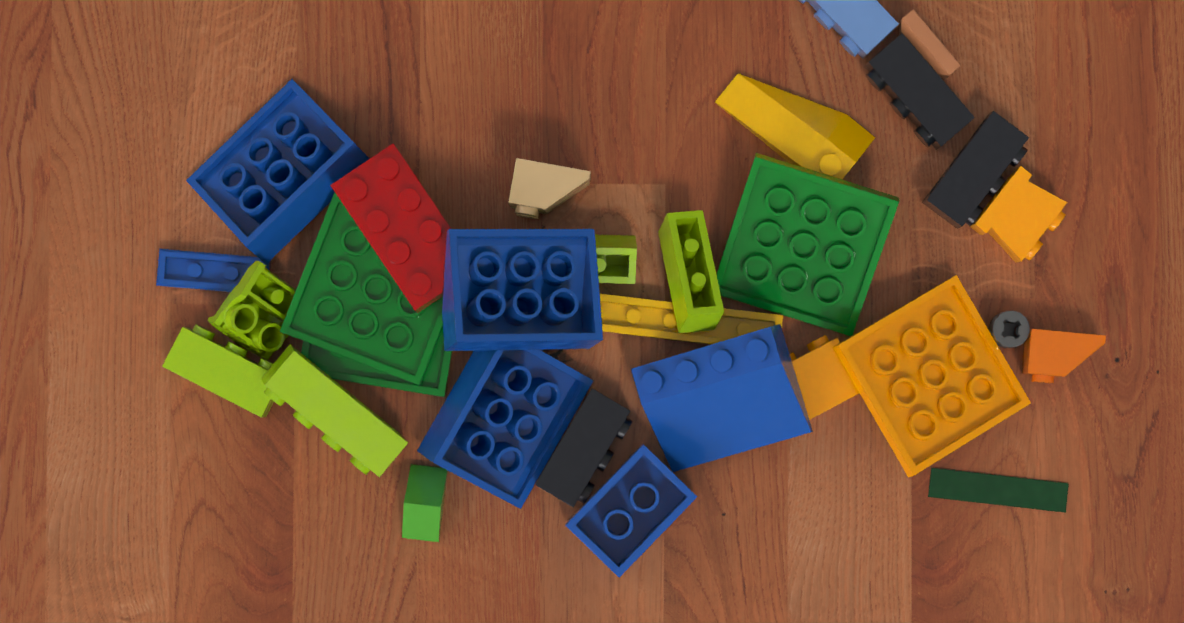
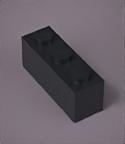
(918, 92)
(977, 171)
(584, 449)

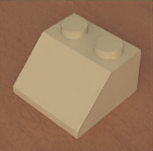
(543, 187)

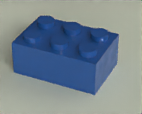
(630, 510)

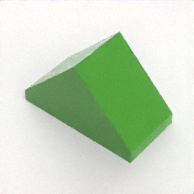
(424, 503)

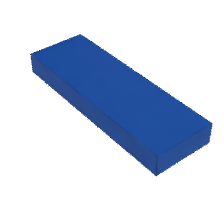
(202, 270)

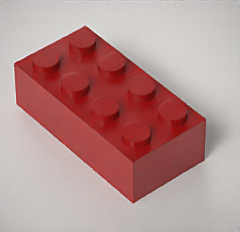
(398, 223)

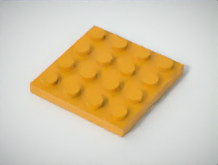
(932, 376)

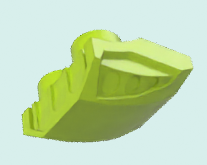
(255, 311)

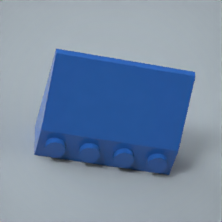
(277, 171)
(521, 290)
(723, 398)
(505, 420)

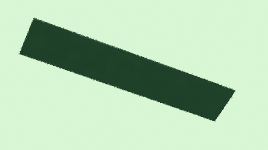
(998, 490)

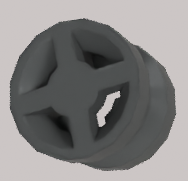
(999, 328)

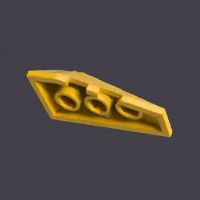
(796, 127)

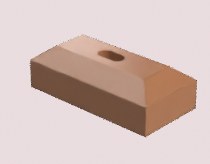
(927, 44)

